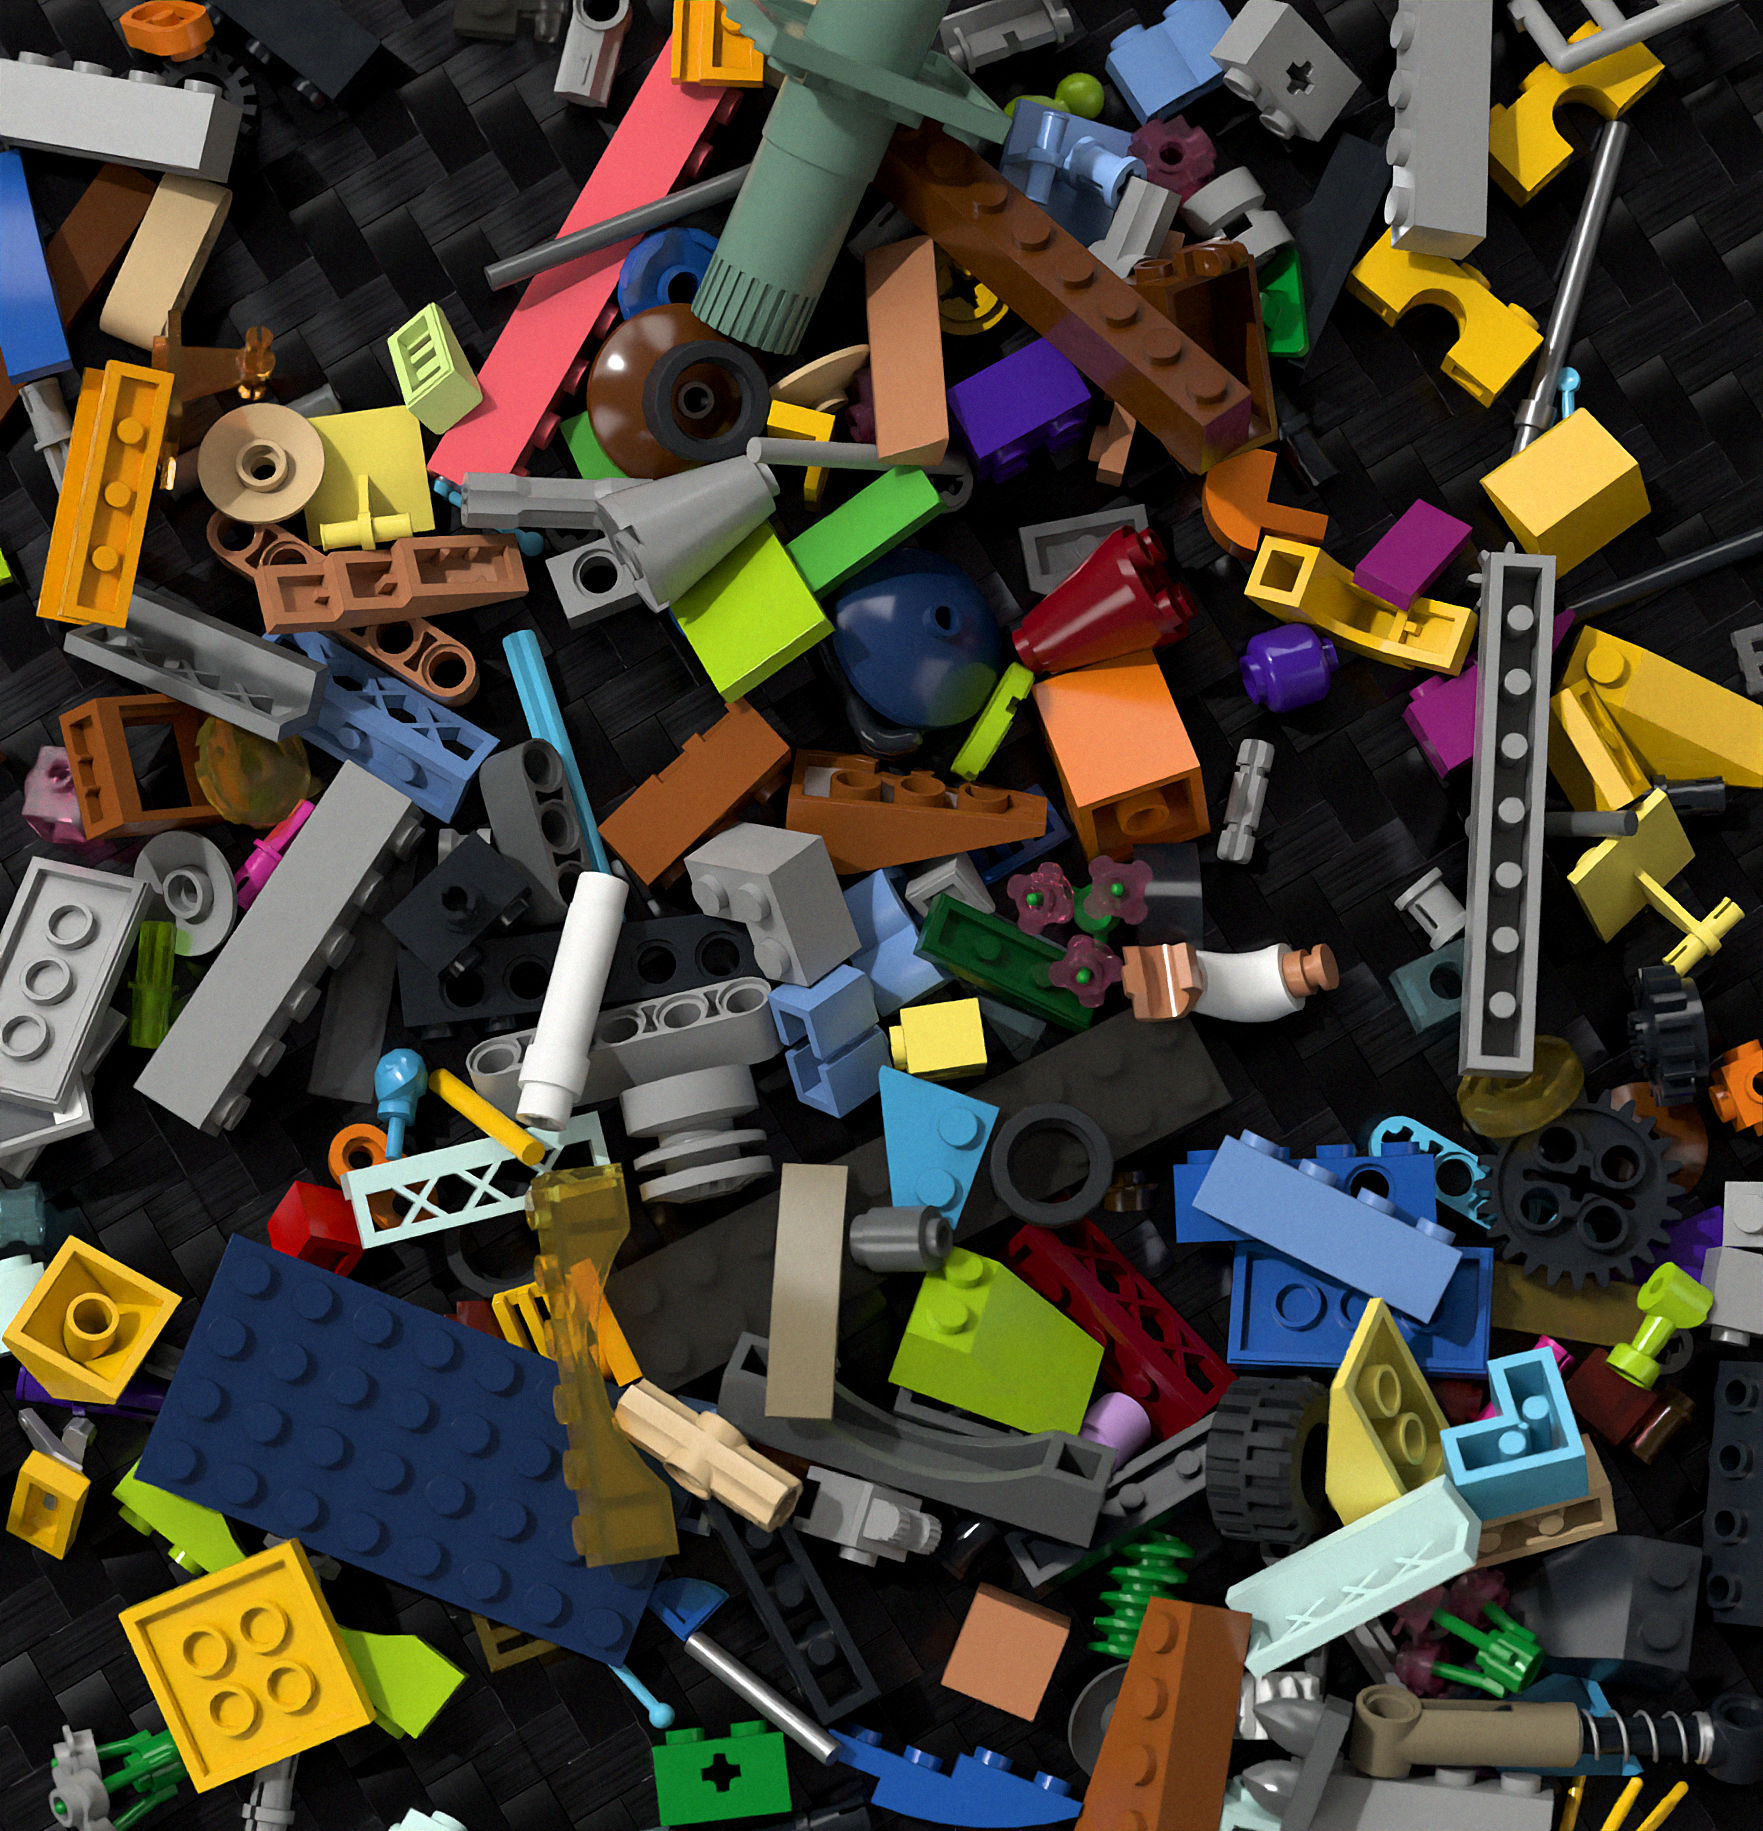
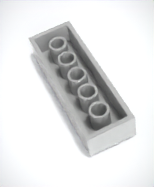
(282, 951)

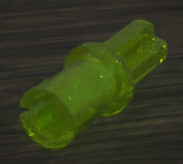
(153, 985)

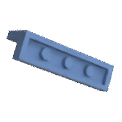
(398, 753)

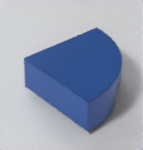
(685, 1603)

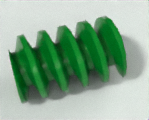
(1147, 1574)

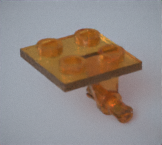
(205, 372)

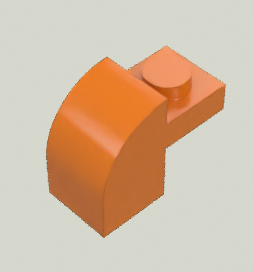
(1239, 511)

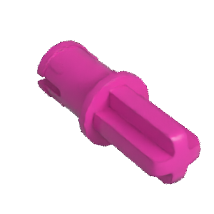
(268, 854)

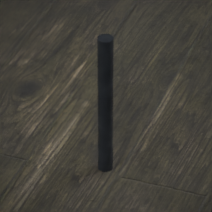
(1666, 576)

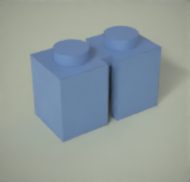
(844, 1044)

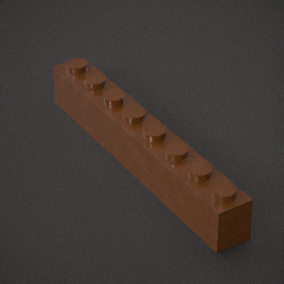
(1066, 294)

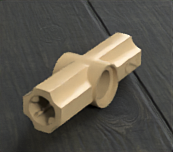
(707, 1455)

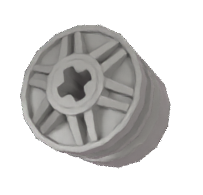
(696, 1133)

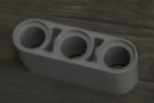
(536, 827)

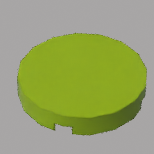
(992, 723)

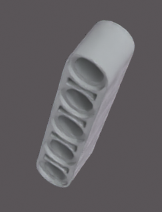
(646, 1042)

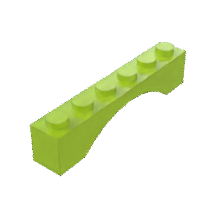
(401, 1673)

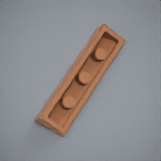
(906, 353)

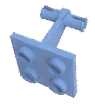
(1035, 160)

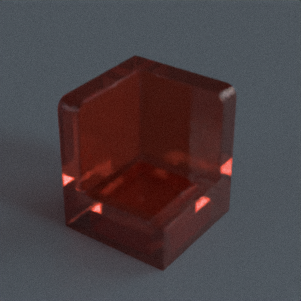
(1605, 1400)

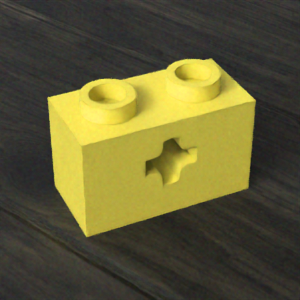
(939, 1041)

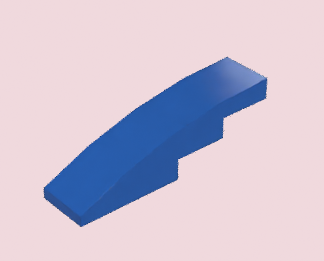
(30, 307)

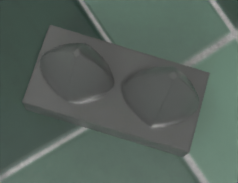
(1308, 1731)

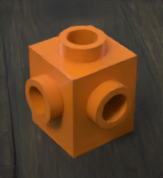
(1733, 1088)

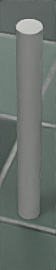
(839, 455)

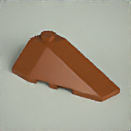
(894, 819)

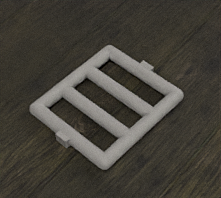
(1616, 31)

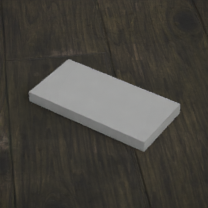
(59, 974)

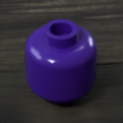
(1288, 667)

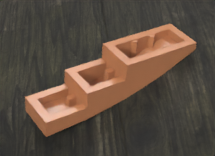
(391, 585)

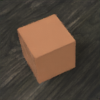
(1006, 1651)

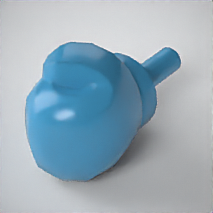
(398, 1085)

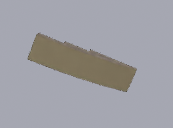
(807, 1292)

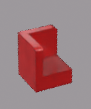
(317, 1228)

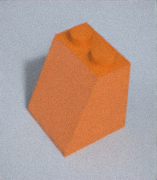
(1121, 756)

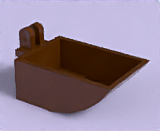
(1216, 302)

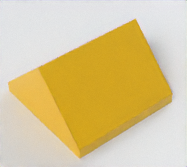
(1569, 491)
(88, 1325)

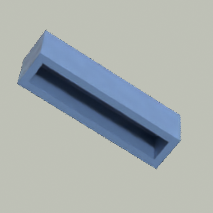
(1328, 1227)

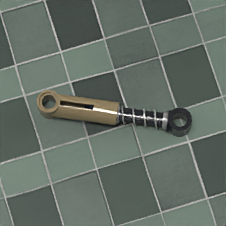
(1400, 1730)

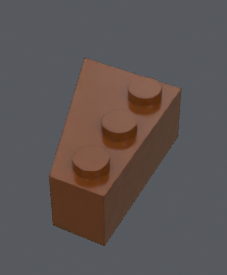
(698, 796)

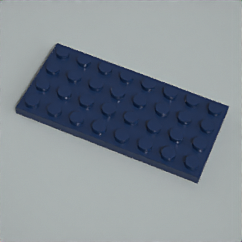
(391, 1448)

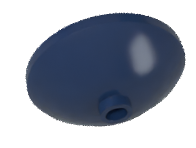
(900, 653)

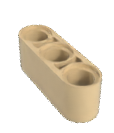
(165, 258)

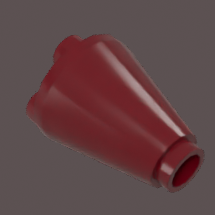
(1107, 607)

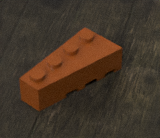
(1171, 1723)

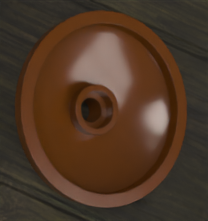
(618, 385)

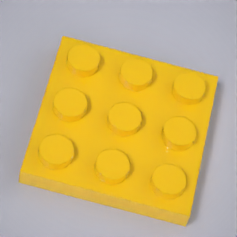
(247, 1665)

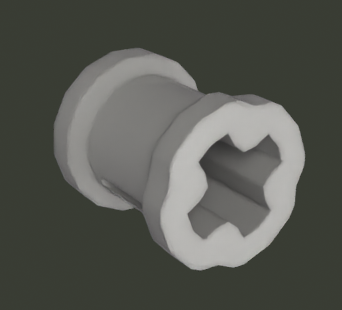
(1434, 908)

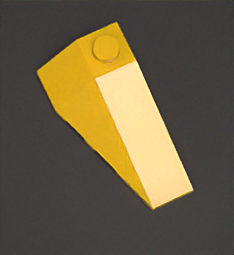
(1669, 714)

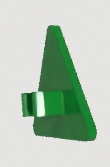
(1284, 306)

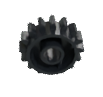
(1669, 1035)

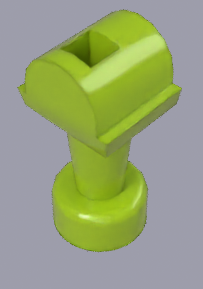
(1671, 1303)

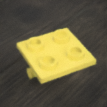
(371, 481)
(1632, 870)

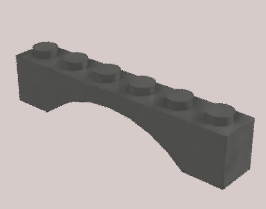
(1033, 1481)

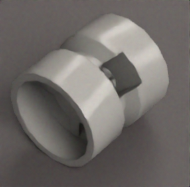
(1230, 204)

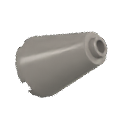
(685, 524)

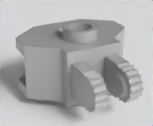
(868, 1518)

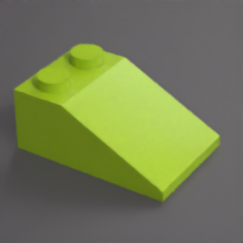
(996, 1348)

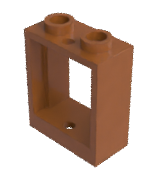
(105, 772)

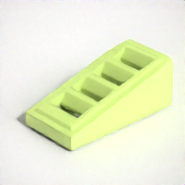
(437, 378)

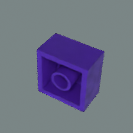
(1017, 410)

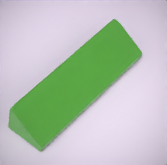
(865, 528)

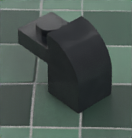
(1171, 896)

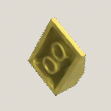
(1380, 1421)

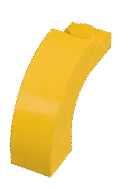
(1312, 588)

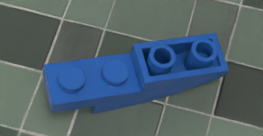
(975, 1795)

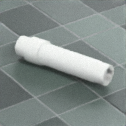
(557, 1060)

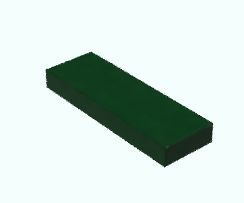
(999, 960)

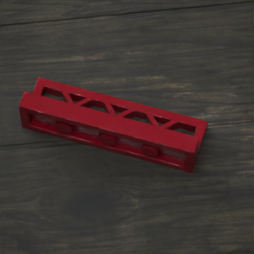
(1132, 1361)

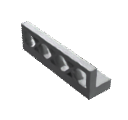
(208, 665)

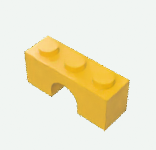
(1523, 138)
(1493, 337)

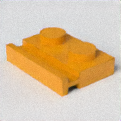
(711, 48)

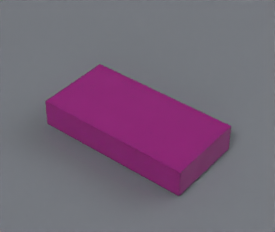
(1412, 555)

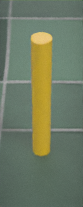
(486, 1117)

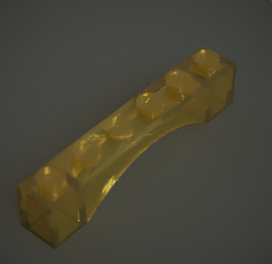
(619, 1499)

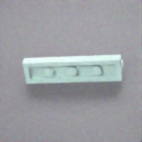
(458, 1161)
(1356, 1573)

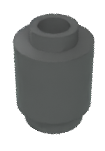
(901, 1239)

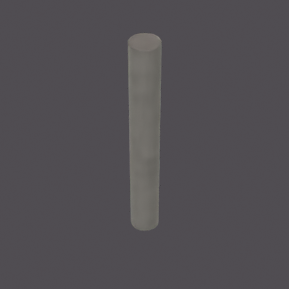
(763, 1698)

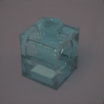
(1414, 987)

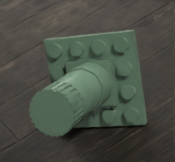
(844, 90)

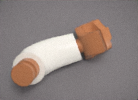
(1235, 987)

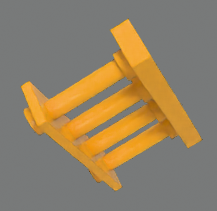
(105, 495)

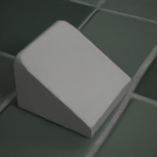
(951, 875)

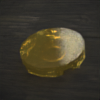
(251, 775)
(1518, 1106)

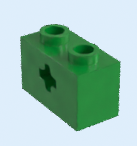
(690, 1798)

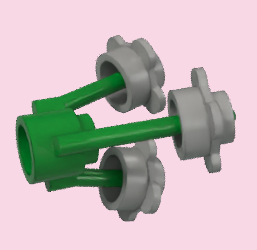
(83, 1797)

